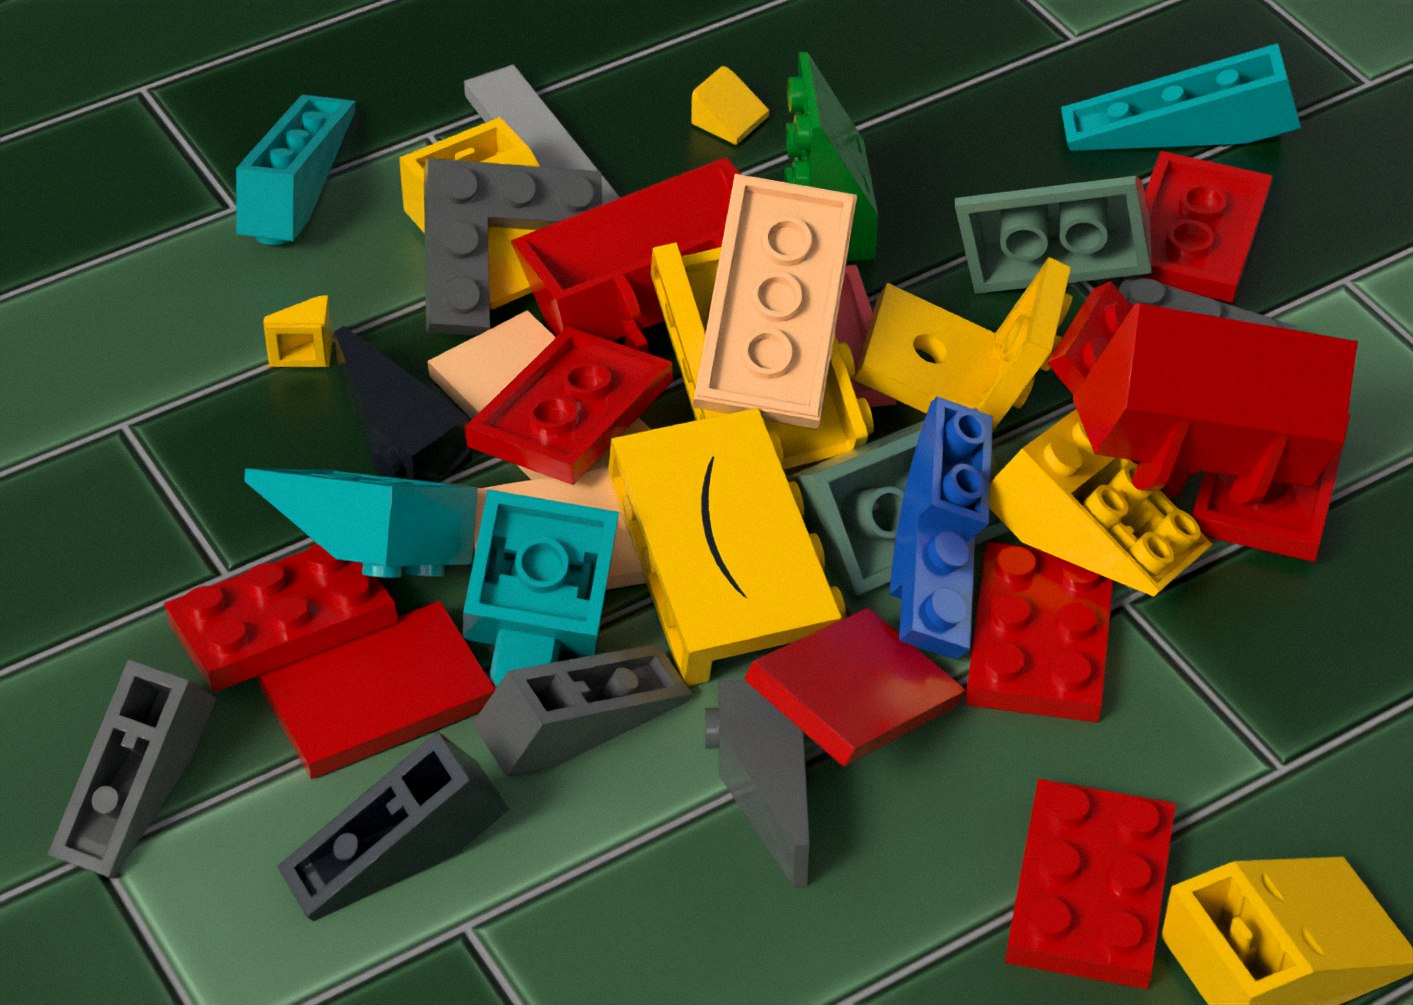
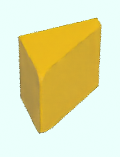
(727, 106)
(300, 334)

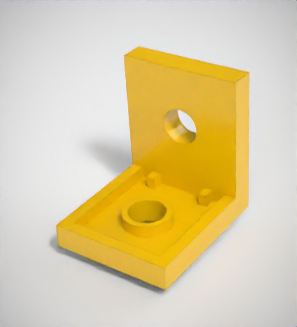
(970, 361)

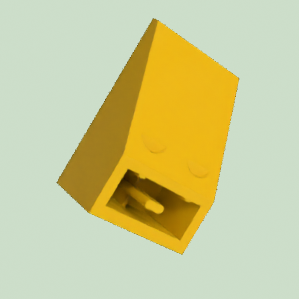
(484, 143)
(1090, 512)
(1283, 934)

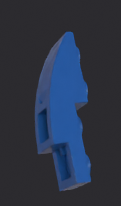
(938, 525)

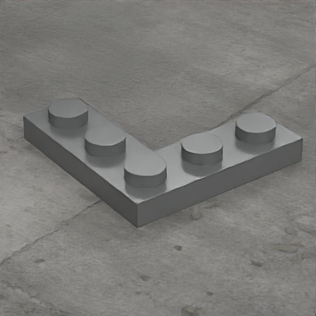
(460, 207)

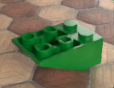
(830, 152)

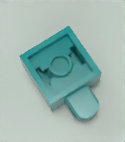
(538, 580)

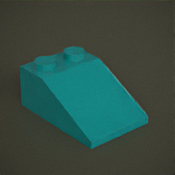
(376, 517)

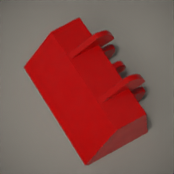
(597, 264)
(1218, 400)

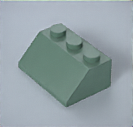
(1089, 225)
(857, 507)

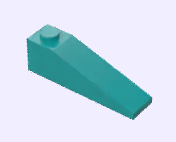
(1206, 105)
(289, 168)

